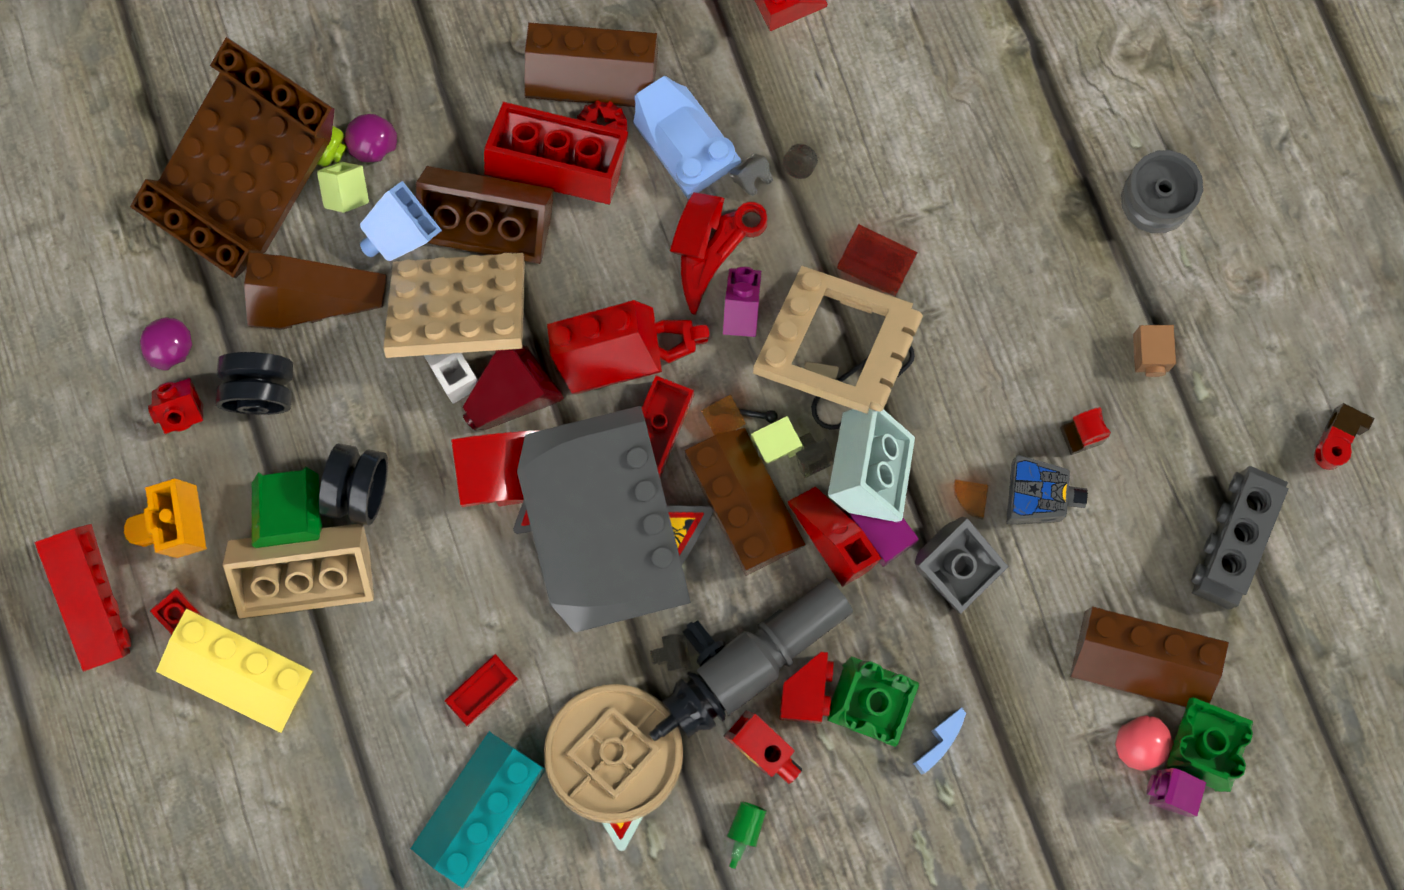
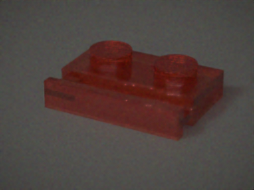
(877, 260)

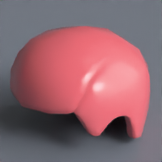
(1144, 743)

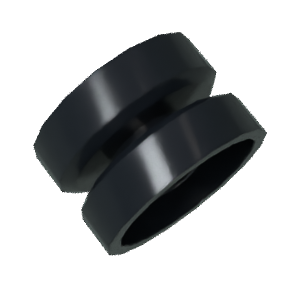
(254, 383)
(353, 484)

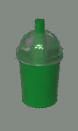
(744, 833)

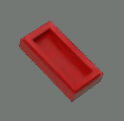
(481, 690)

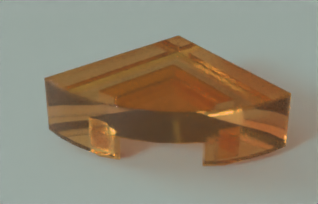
(971, 497)

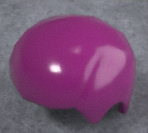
(370, 138)
(165, 343)

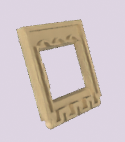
(882, 363)

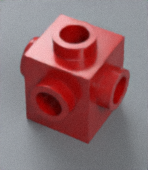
(176, 406)

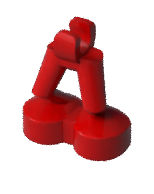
(690, 334)

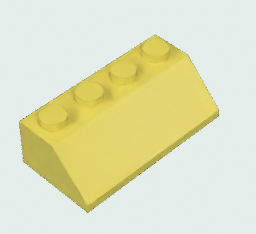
(234, 670)

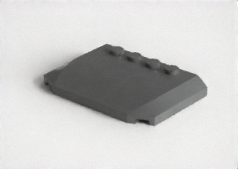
(601, 520)

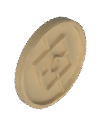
(606, 760)

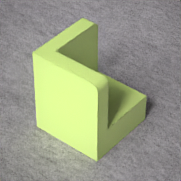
(343, 187)
(777, 440)

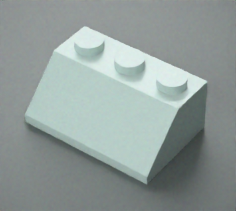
(871, 465)

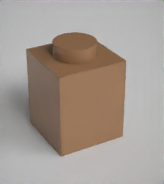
(1154, 349)

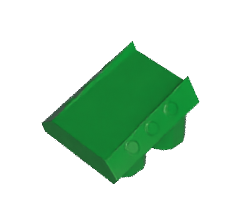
(285, 508)
(872, 700)
(1211, 744)

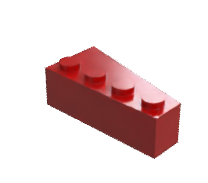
(84, 596)

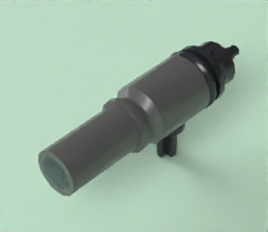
(748, 663)

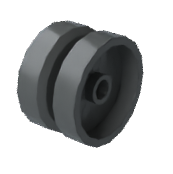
(1161, 191)

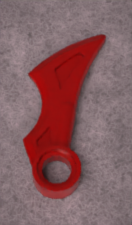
(698, 272)

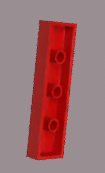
(664, 415)

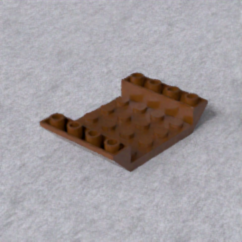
(239, 162)

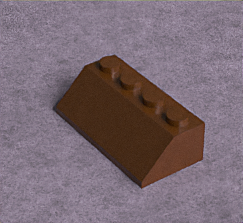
(588, 63)
(486, 213)
(744, 499)
(1147, 658)

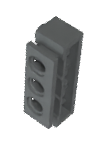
(1255, 526)

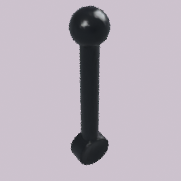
(770, 416)

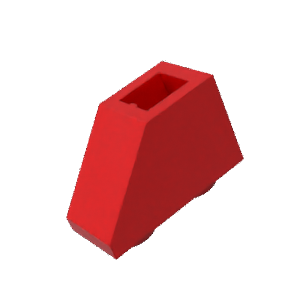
(804, 692)

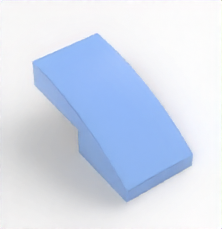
(946, 734)

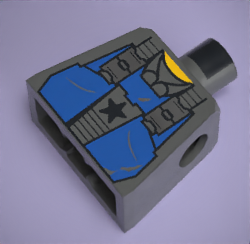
(1041, 492)

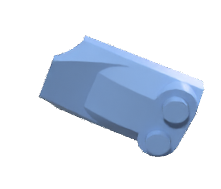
(683, 135)

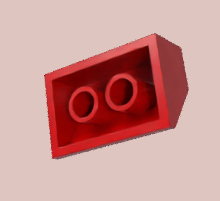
(605, 346)

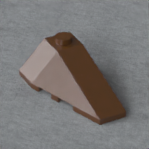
(297, 291)

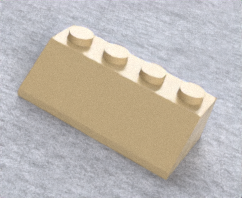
(300, 574)

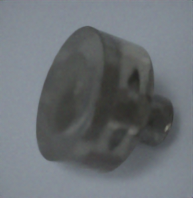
(800, 161)

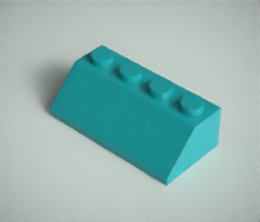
(477, 810)

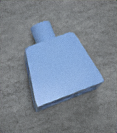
(397, 225)

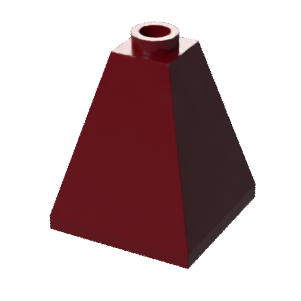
(509, 389)

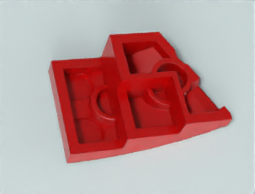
(488, 468)

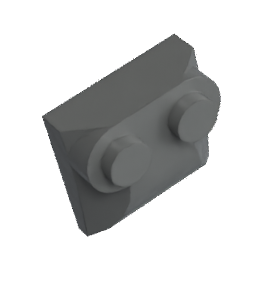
(959, 563)

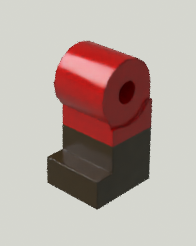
(1085, 431)
(1339, 433)

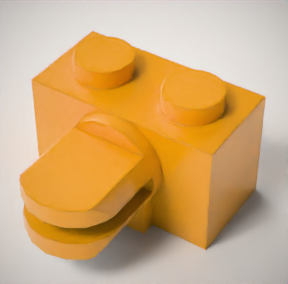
(169, 521)

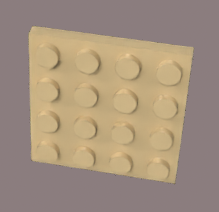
(455, 305)

